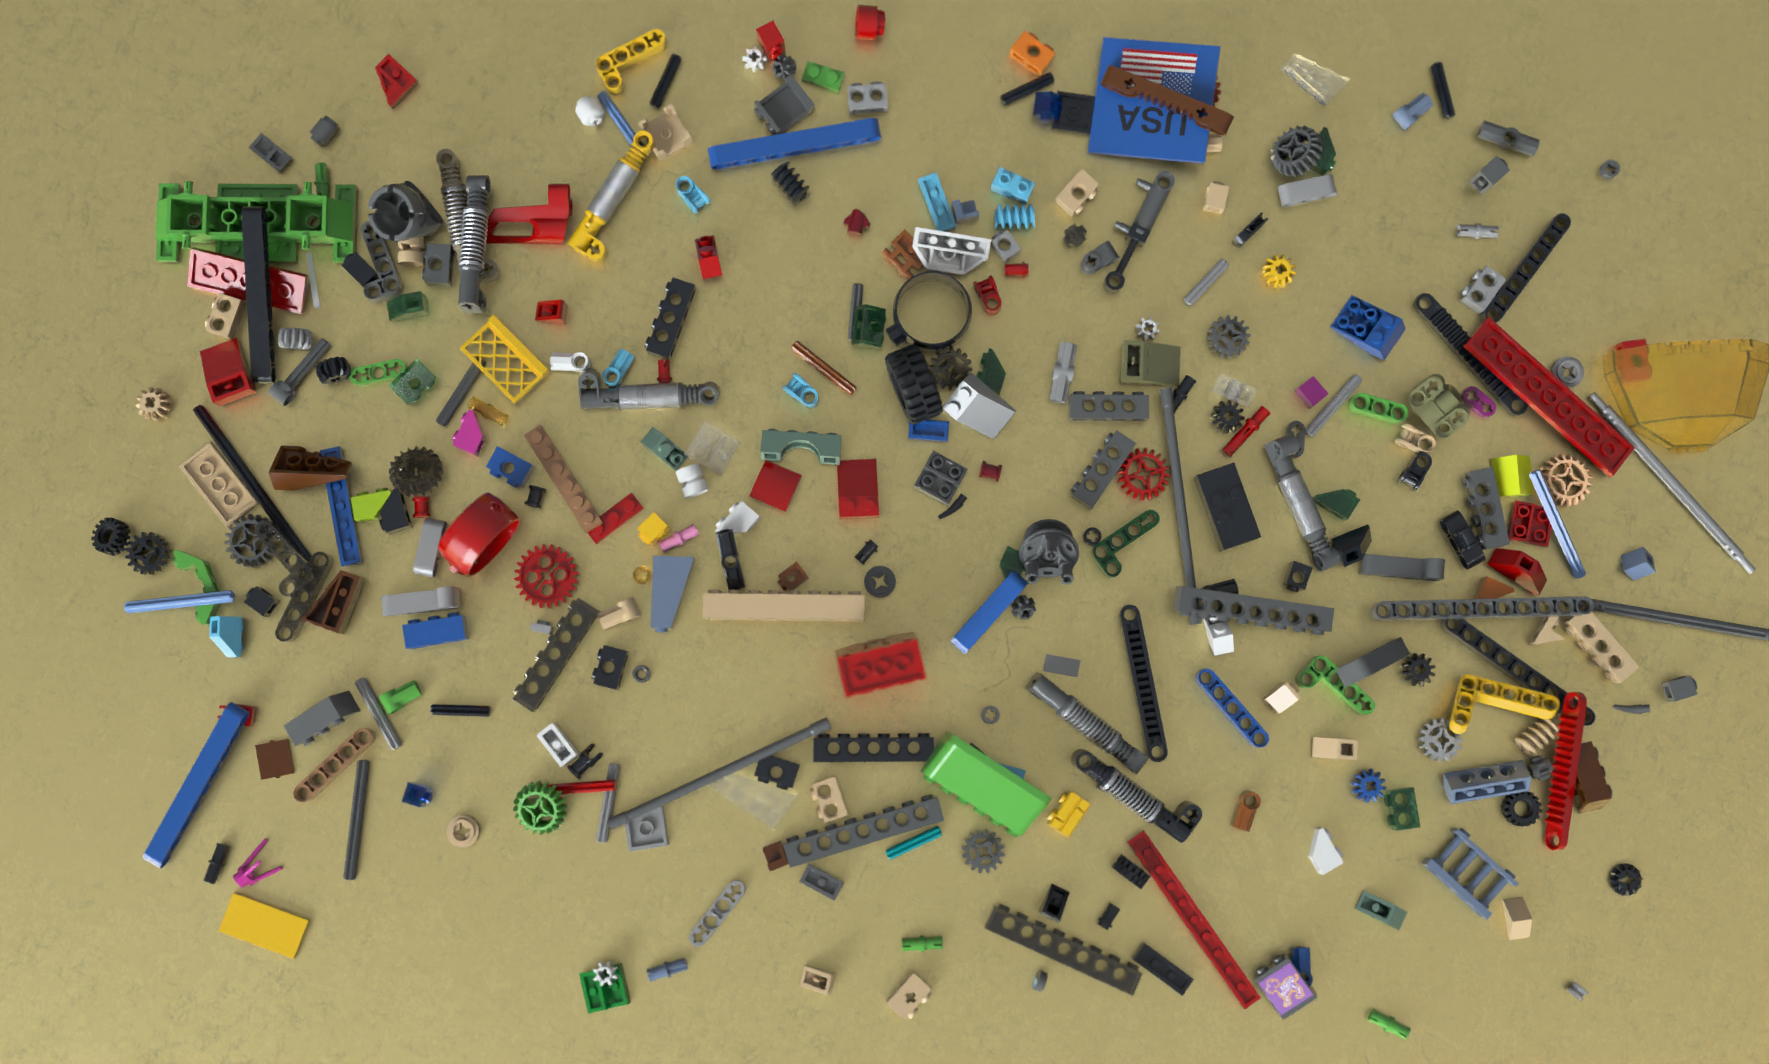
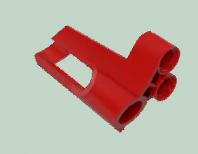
(547, 220)

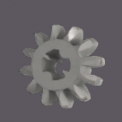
(295, 338)

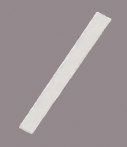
(312, 280)

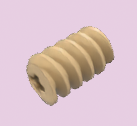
(1535, 735)

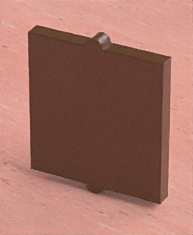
(274, 759)

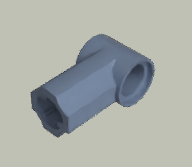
(1409, 113)

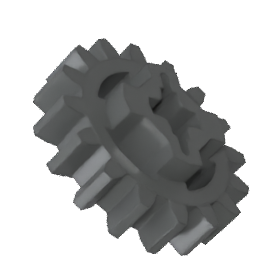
(1240, 335)
(988, 843)

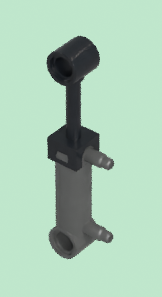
(1142, 225)

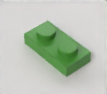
(823, 76)

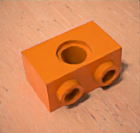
(1038, 63)

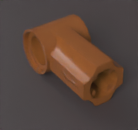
(1246, 813)

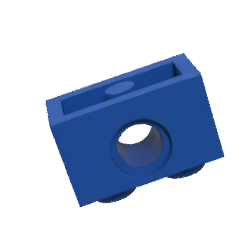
(501, 459)

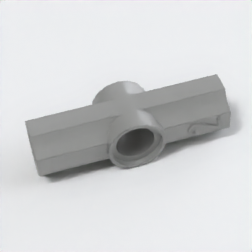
(1063, 372)

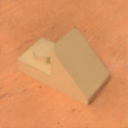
(1544, 631)

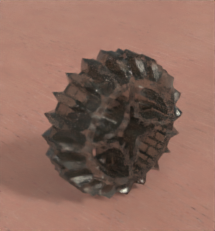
(428, 469)

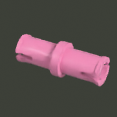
(678, 538)

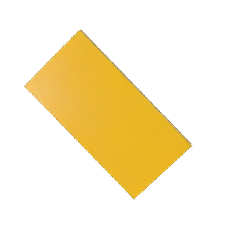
(264, 925)

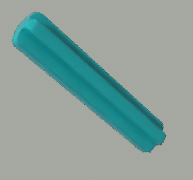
(913, 842)

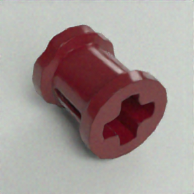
(990, 471)

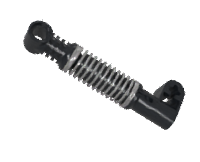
(1149, 807)

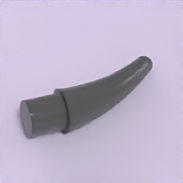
(1636, 709)

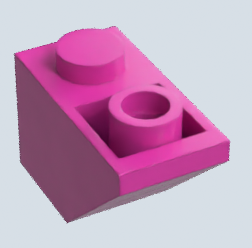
(470, 435)

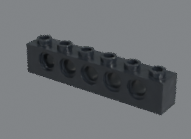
(822, 754)

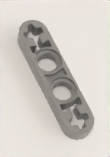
(719, 914)

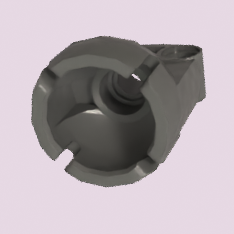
(402, 213)

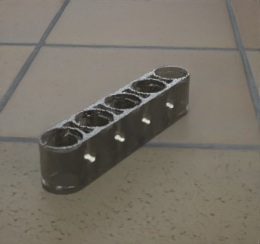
(303, 607)

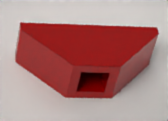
(1519, 568)

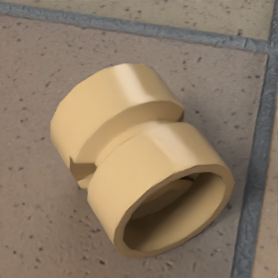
(411, 252)

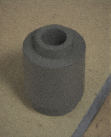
(323, 130)

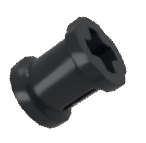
(535, 496)

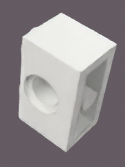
(558, 744)

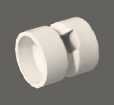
(692, 482)

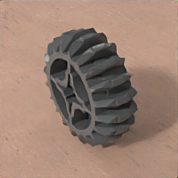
(1301, 155)
(235, 545)

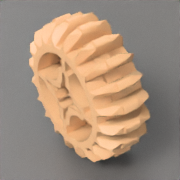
(1569, 464)

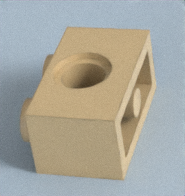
(1081, 182)

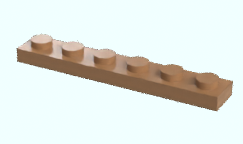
(563, 479)

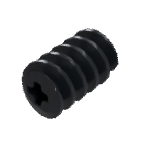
(790, 184)

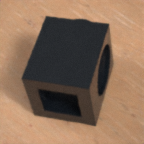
(1304, 572)
(261, 601)

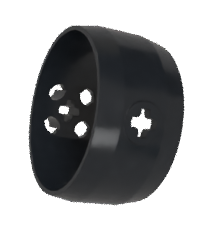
(899, 335)

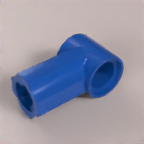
(1301, 960)

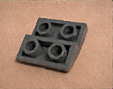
(940, 478)

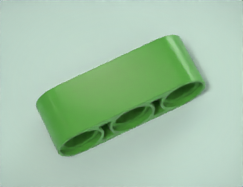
(1387, 408)

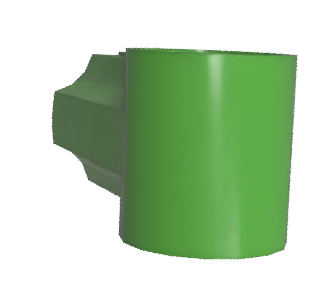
(396, 698)

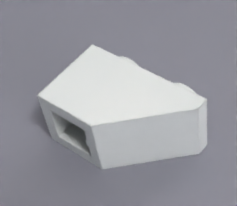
(740, 519)
(1219, 635)
(1323, 853)

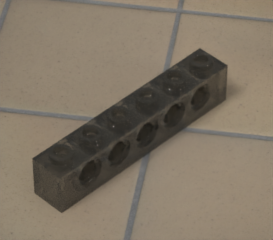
(533, 701)

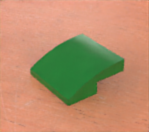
(604, 997)

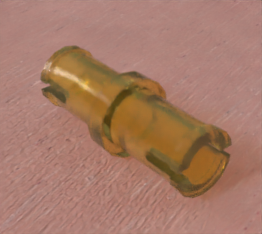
(487, 411)

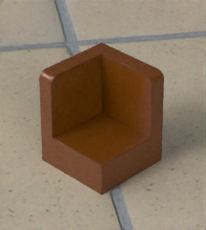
(775, 855)

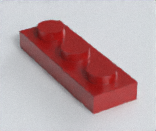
(616, 517)

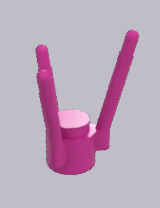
(246, 874)

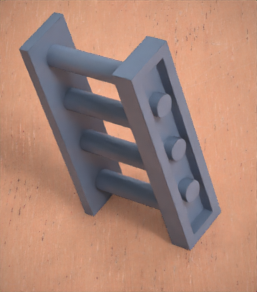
(1465, 892)

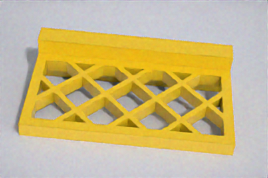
(516, 347)

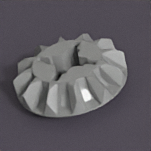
(1576, 372)

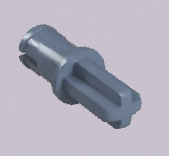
(667, 969)

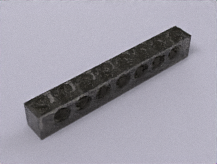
(1127, 983)

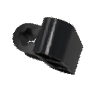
(1462, 539)

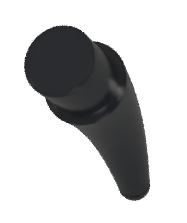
(958, 503)

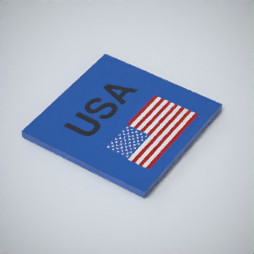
(1143, 130)

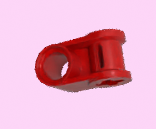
(986, 292)

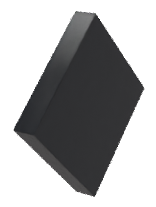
(1075, 113)

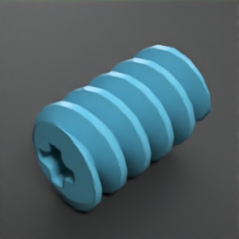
(1014, 216)

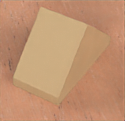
(1517, 918)
(817, 979)

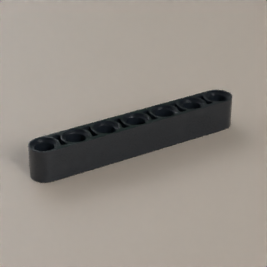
(1531, 263)

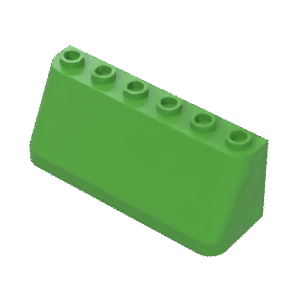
(984, 784)

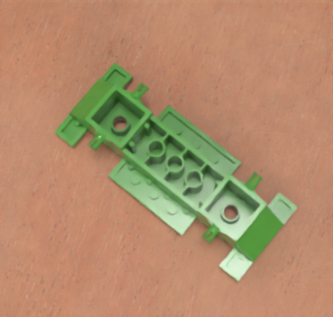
(287, 219)

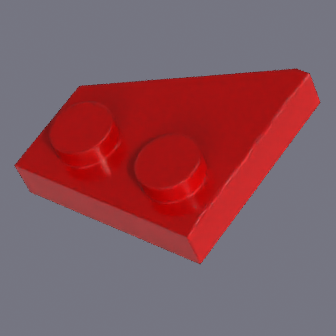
(394, 79)

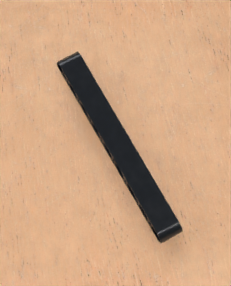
(258, 294)
(1509, 663)

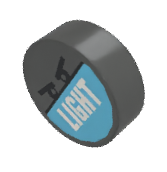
(1039, 981)

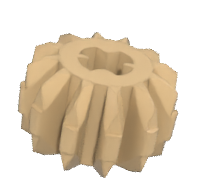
(160, 402)

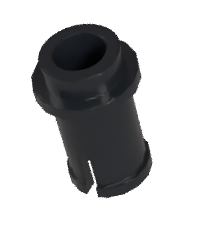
(866, 552)
(1108, 916)

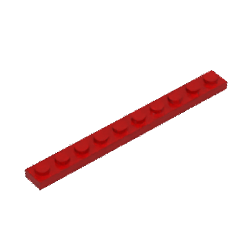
(1194, 919)

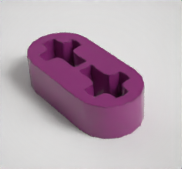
(1481, 398)

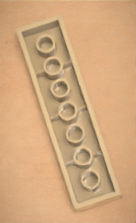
(783, 606)

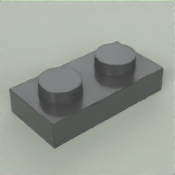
(821, 882)

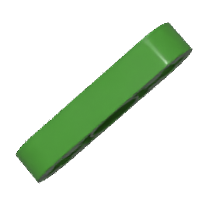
(363, 370)

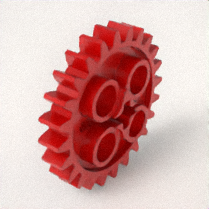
(560, 587)

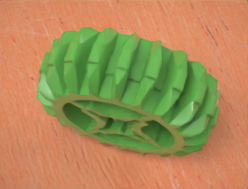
(526, 806)

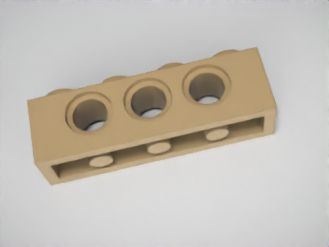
(1597, 632)

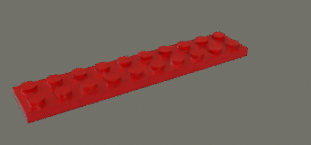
(1549, 397)

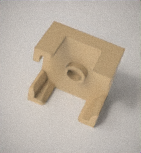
(667, 132)

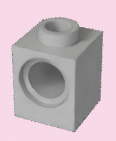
(1005, 254)

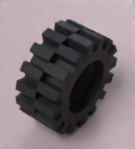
(119, 538)
(1532, 814)
(1131, 871)

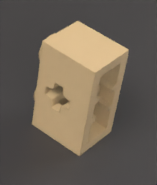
(911, 984)

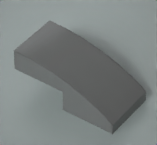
(270, 152)

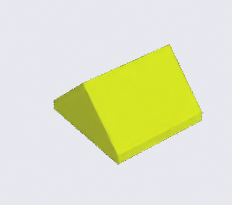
(1513, 475)

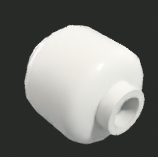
(589, 110)

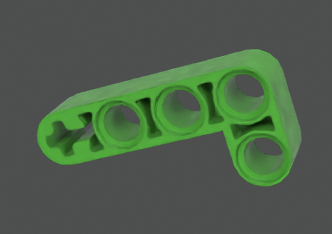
(1338, 688)

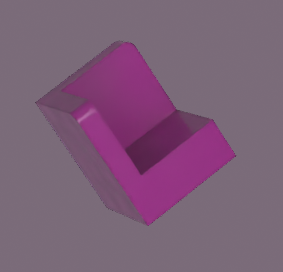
(1311, 392)

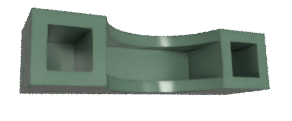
(777, 443)

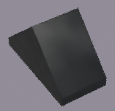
(1054, 903)

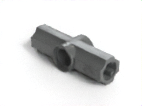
(1520, 142)

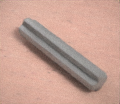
(1206, 282)

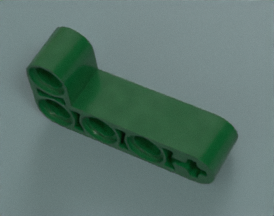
(1126, 538)

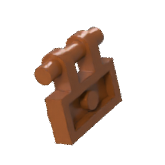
(903, 246)

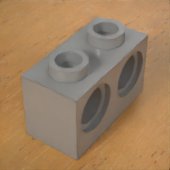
(867, 104)
(1485, 292)

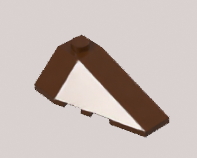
(299, 469)

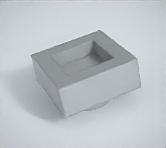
(542, 626)

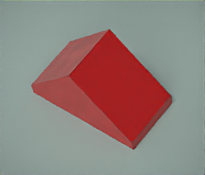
(552, 312)

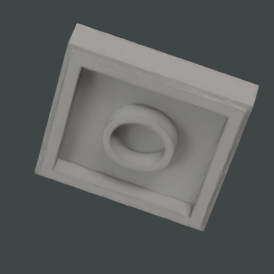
(647, 831)

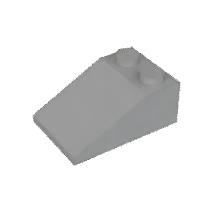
(978, 407)

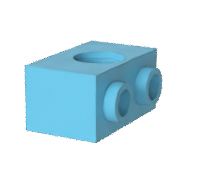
(1012, 186)

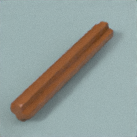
(824, 368)

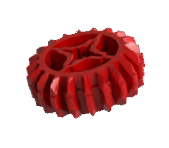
(1145, 482)

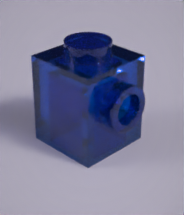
(1047, 106)
(417, 794)

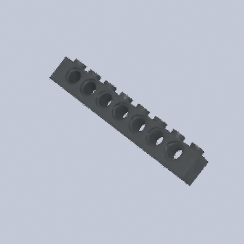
(1321, 615)
(797, 857)

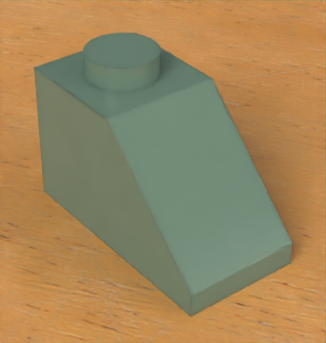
(1381, 910)

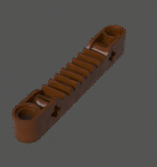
(1214, 121)

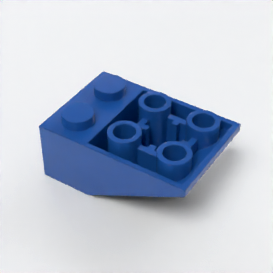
(1369, 327)

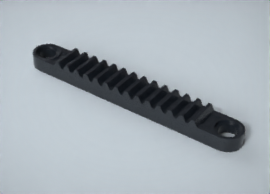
(1455, 338)
(1143, 683)

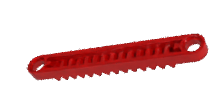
(1565, 770)

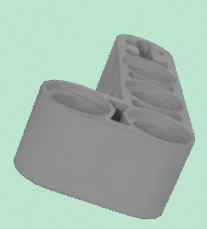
(420, 602)

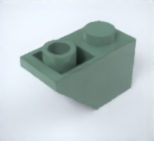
(664, 448)

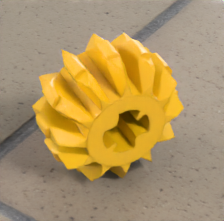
(1277, 278)

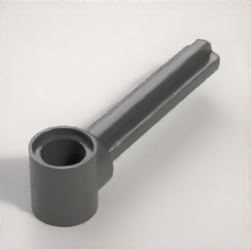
(283, 391)

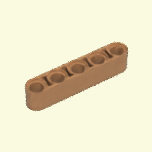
(325, 767)

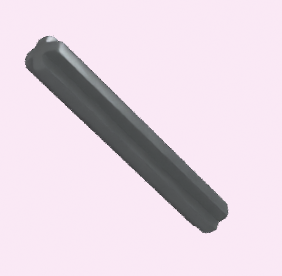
(459, 393)

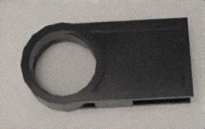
(1249, 230)

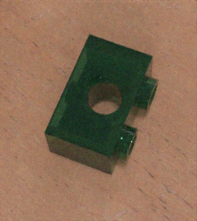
(868, 316)
(401, 386)

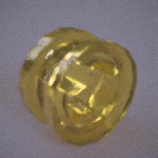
(643, 569)

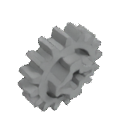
(1439, 747)

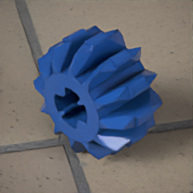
(1365, 793)

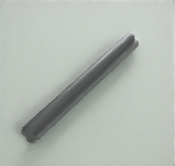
(356, 820)

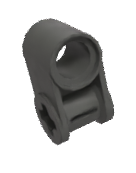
(1101, 256)

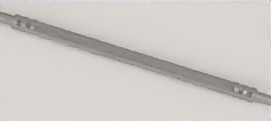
(1672, 483)

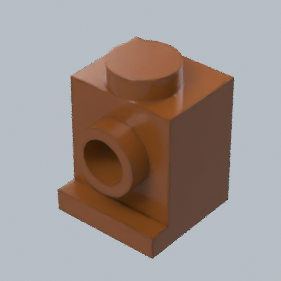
(800, 577)

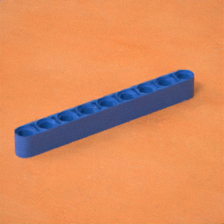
(794, 143)
(196, 785)

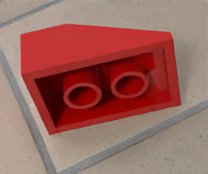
(858, 489)

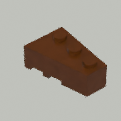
(336, 603)
(1591, 781)

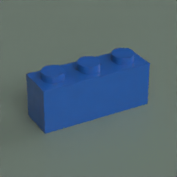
(435, 631)

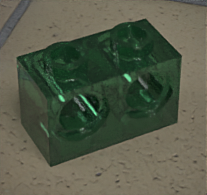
(1408, 807)

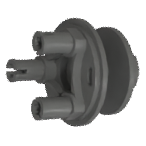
(1049, 551)

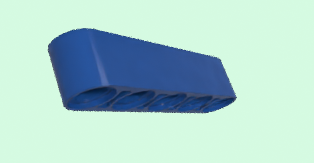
(989, 612)
(1240, 713)

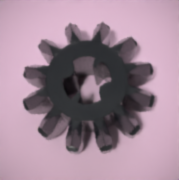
(333, 370)
(1223, 423)
(1425, 668)

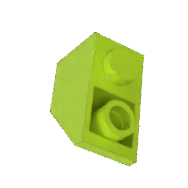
(369, 506)

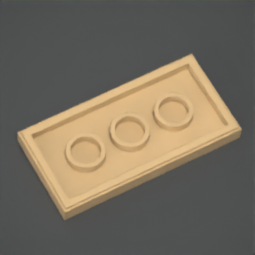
(219, 484)

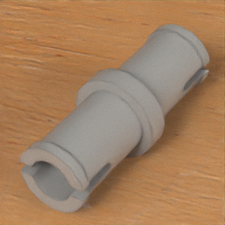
(1477, 231)

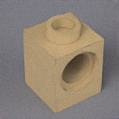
(1216, 197)

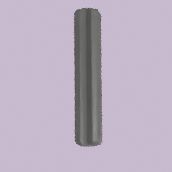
(857, 293)

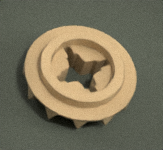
(458, 839)

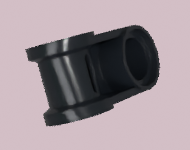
(1413, 474)

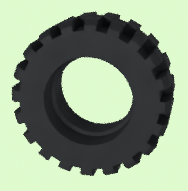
(914, 384)

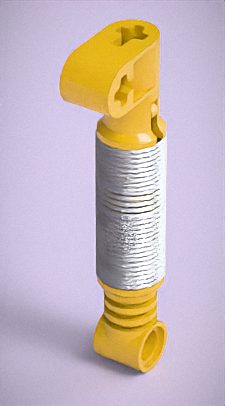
(609, 197)

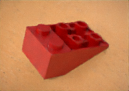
(226, 372)

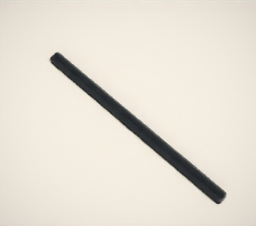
(248, 478)

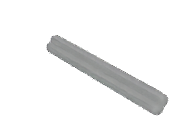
(1333, 405)
(378, 713)
(607, 805)

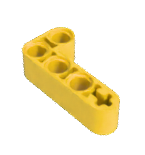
(633, 58)

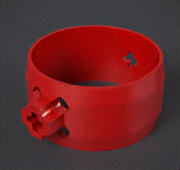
(478, 534)

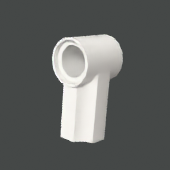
(568, 361)

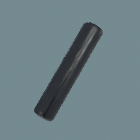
(665, 81)
(1027, 88)
(1443, 90)
(460, 710)

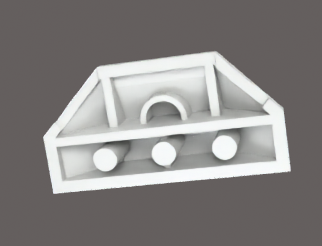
(949, 250)

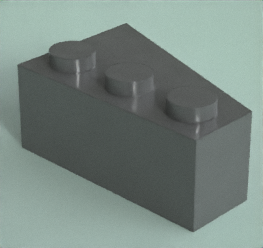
(321, 718)

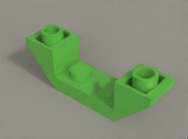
(204, 572)

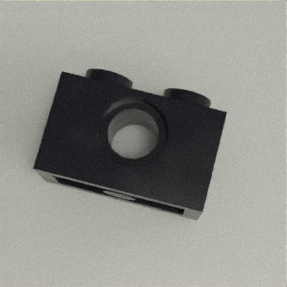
(618, 658)
(788, 776)

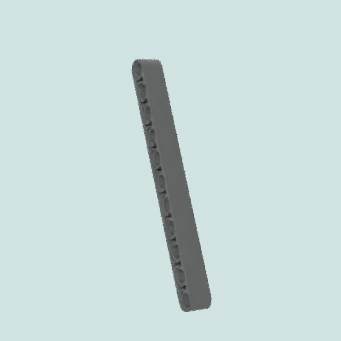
(1491, 608)

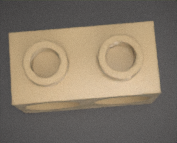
(230, 317)
(833, 798)

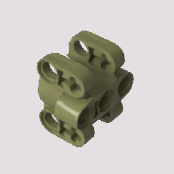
(1439, 406)

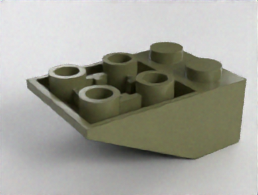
(1149, 363)

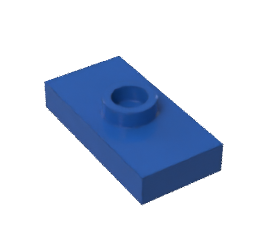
(929, 430)

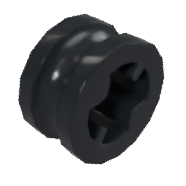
(1089, 541)

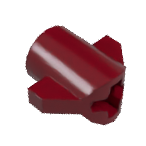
(856, 222)

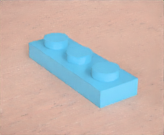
(937, 202)

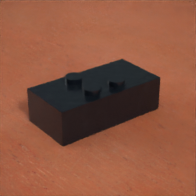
(1227, 507)

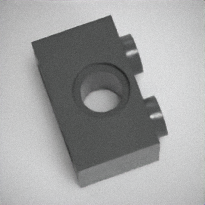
(1489, 175)
(438, 277)

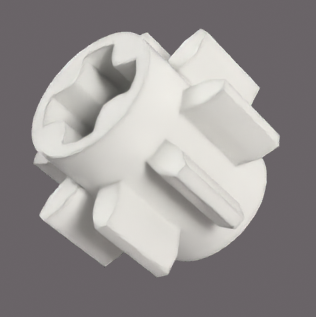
(750, 56)
(1148, 323)
(610, 970)

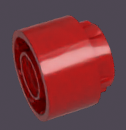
(869, 22)

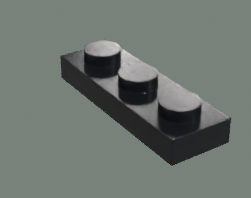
(1163, 969)

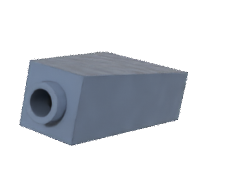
(668, 588)

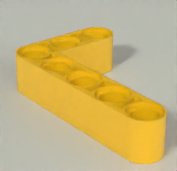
(1497, 699)

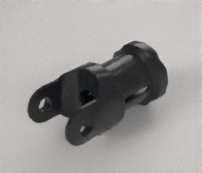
(584, 762)

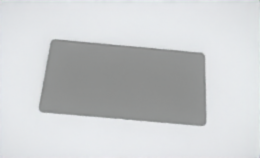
(1061, 665)

